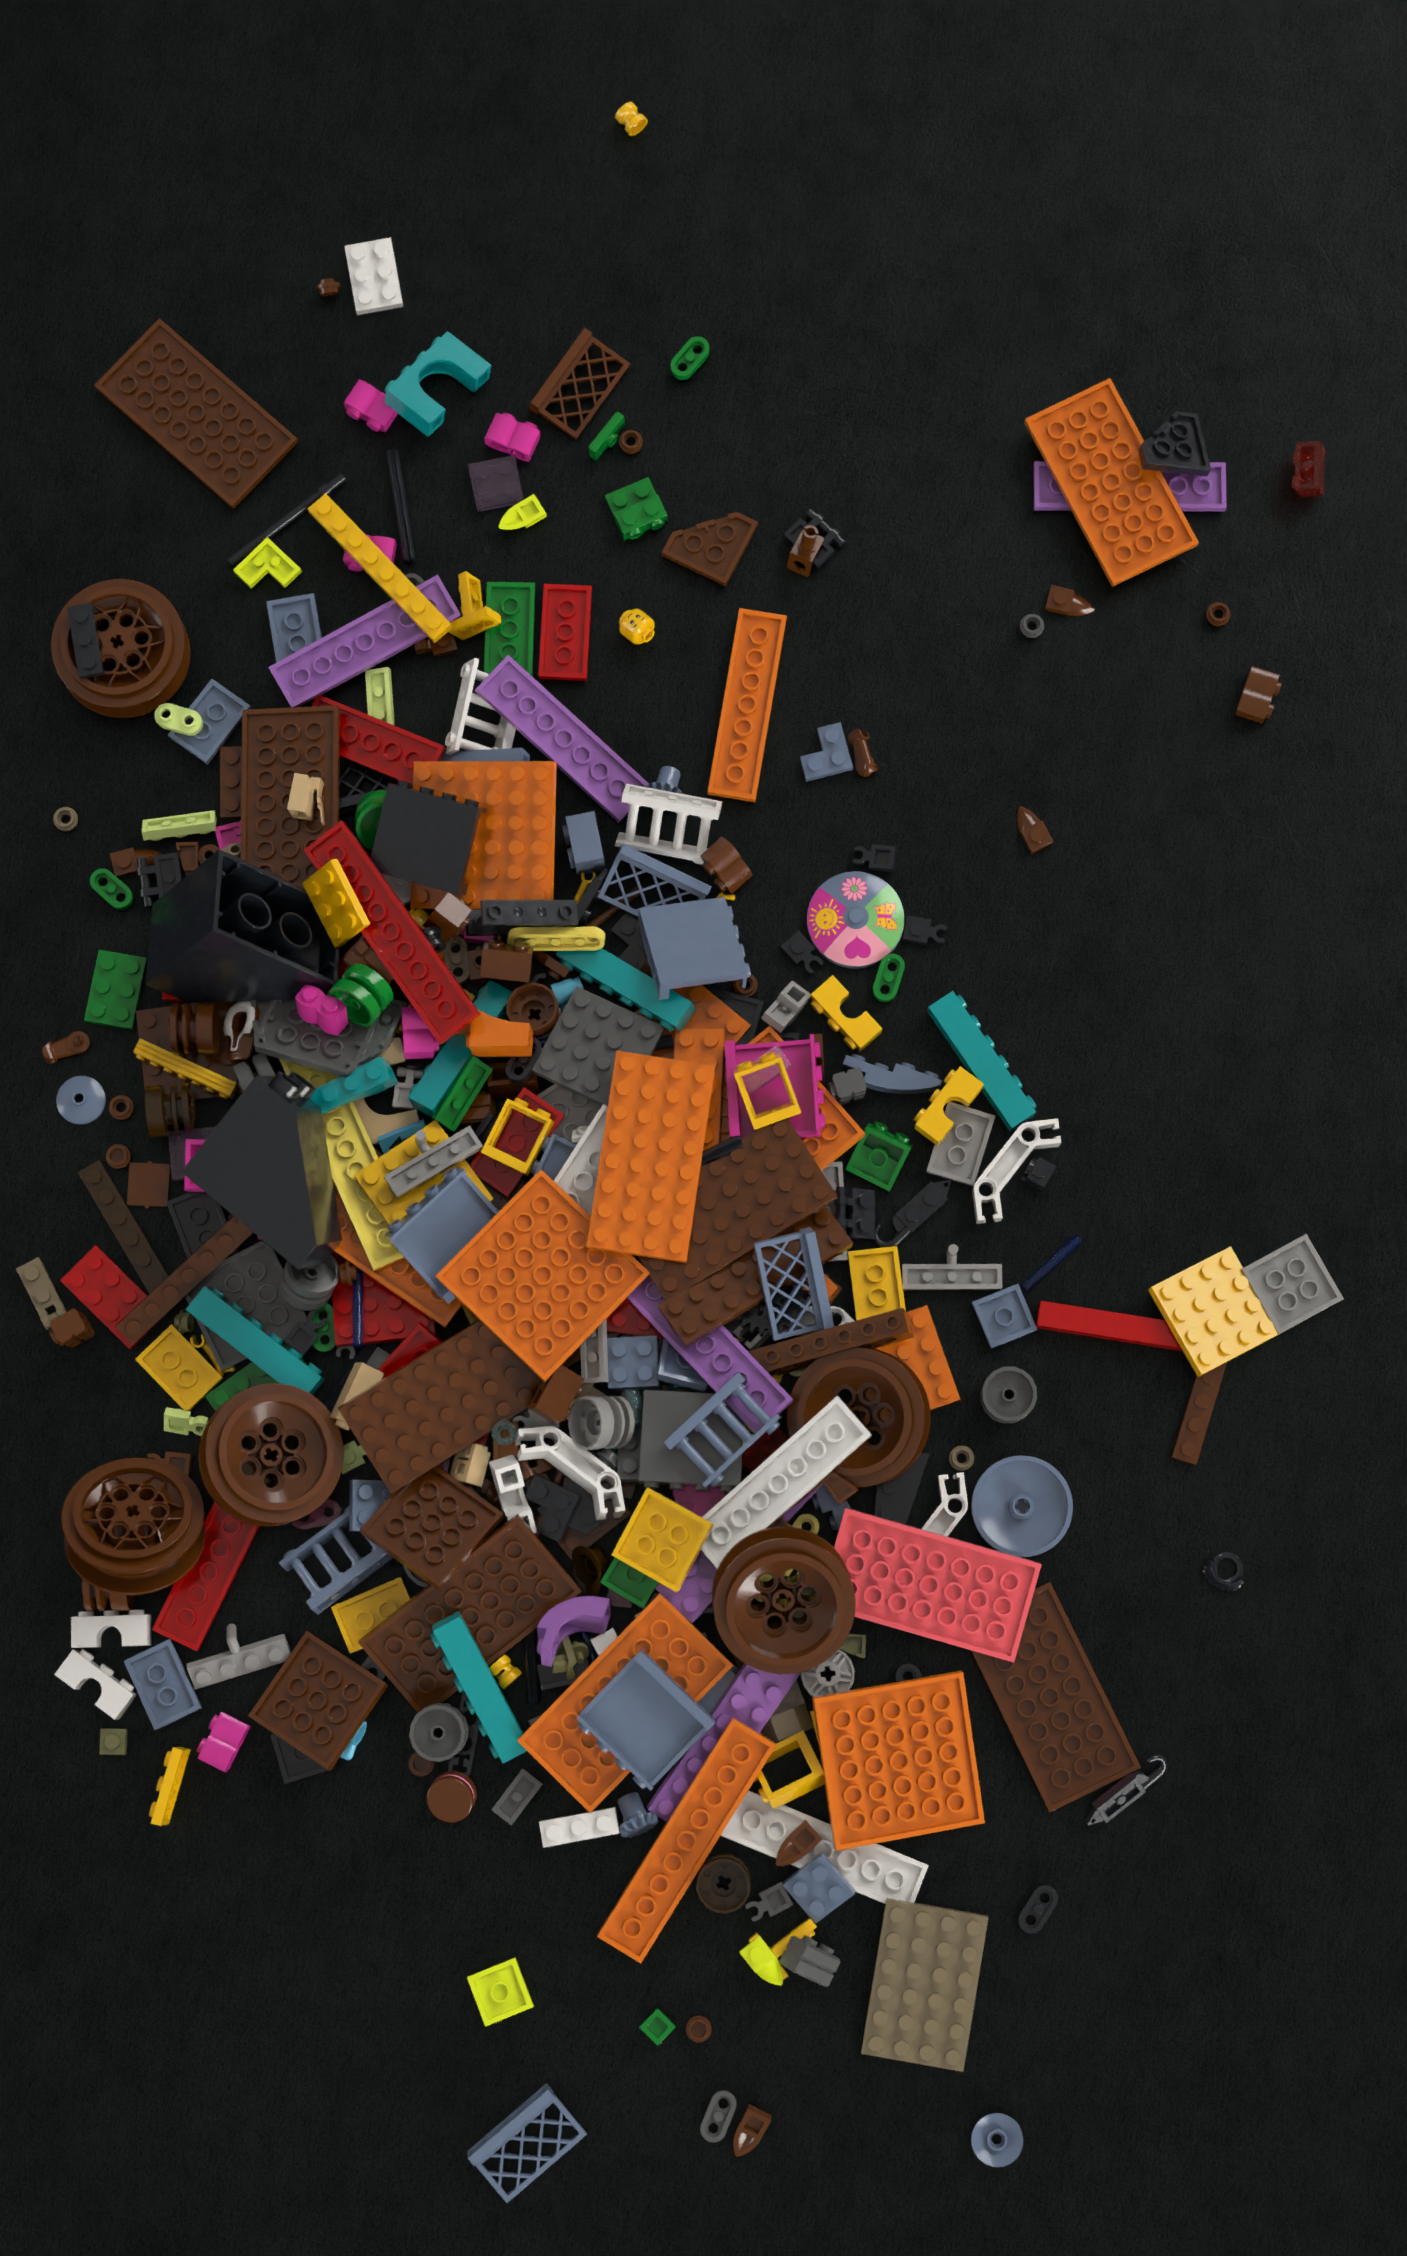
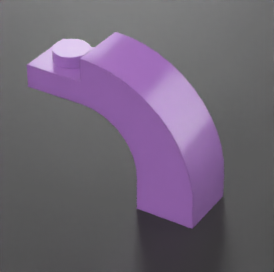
(569, 1617)

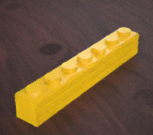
(185, 1069)

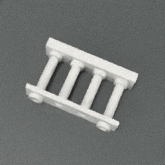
(503, 732)
(680, 804)

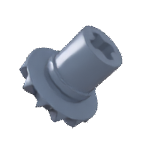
(667, 780)
(635, 1816)

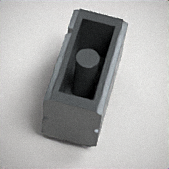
(848, 1086)
(809, 1960)

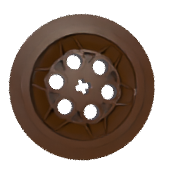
(163, 658)
(896, 1389)
(291, 1415)
(114, 1511)
(791, 1642)

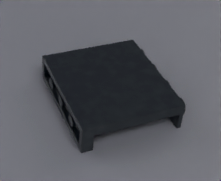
(425, 837)

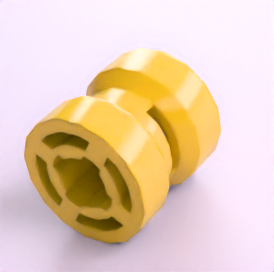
(631, 118)
(510, 1673)

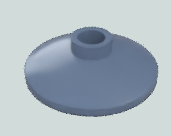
(89, 1108)
(1003, 2152)

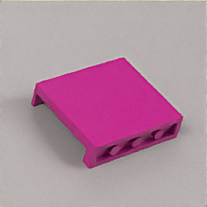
(803, 1078)

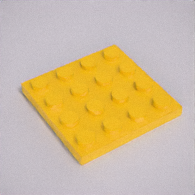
(375, 1187)
(1213, 1311)

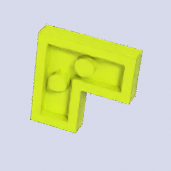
(267, 559)

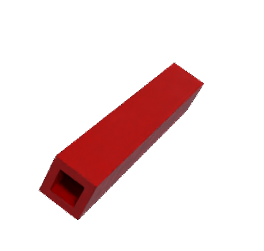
(1105, 1325)

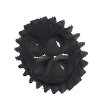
(762, 1322)

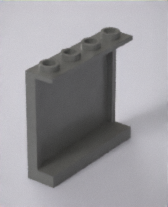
(661, 1466)

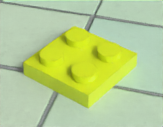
(500, 1991)

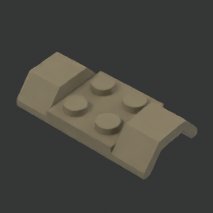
(789, 1717)

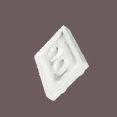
(374, 276)

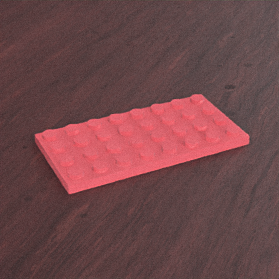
(936, 1584)

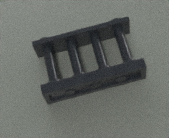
(501, 916)

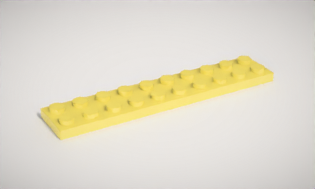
(349, 1153)

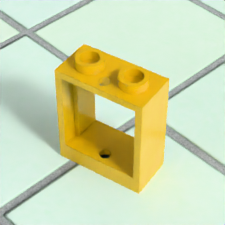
(774, 1114)
(506, 1159)
(800, 1786)

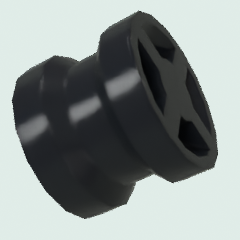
(433, 935)

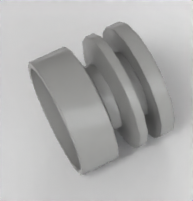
(601, 1422)
(841, 1682)

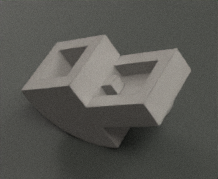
(786, 1006)

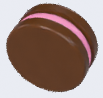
(451, 1796)

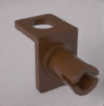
(805, 550)

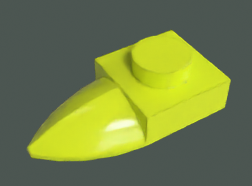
(523, 514)
(763, 1961)

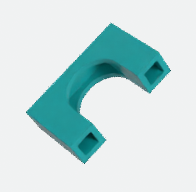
(444, 356)

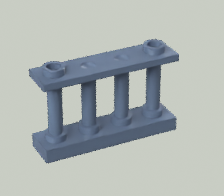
(699, 1423)
(341, 1582)

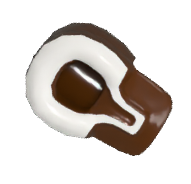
(239, 1030)

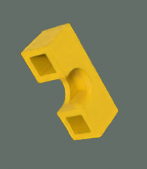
(857, 1031)
(960, 1087)

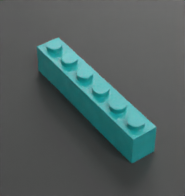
(630, 985)
(453, 1055)
(981, 1060)
(253, 1342)
(479, 1685)

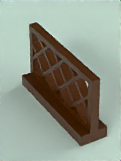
(563, 371)

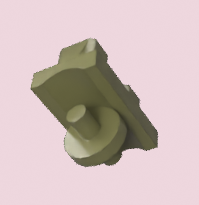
(569, 1656)

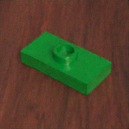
(607, 436)

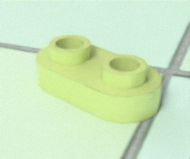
(177, 719)

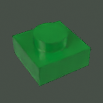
(657, 2026)

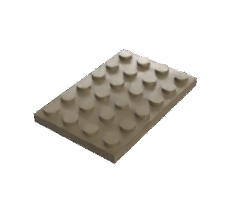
(924, 1984)

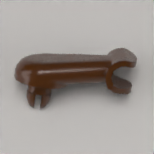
(863, 761)
(71, 1045)

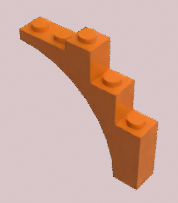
(497, 1037)

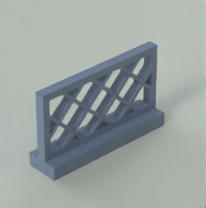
(657, 869)
(815, 1283)
(507, 2131)

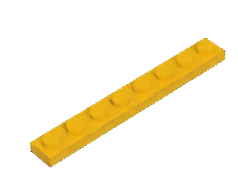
(380, 568)

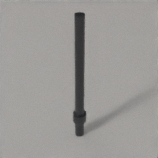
(287, 518)

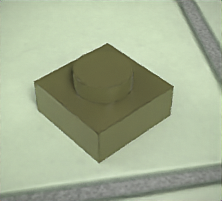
(113, 1741)

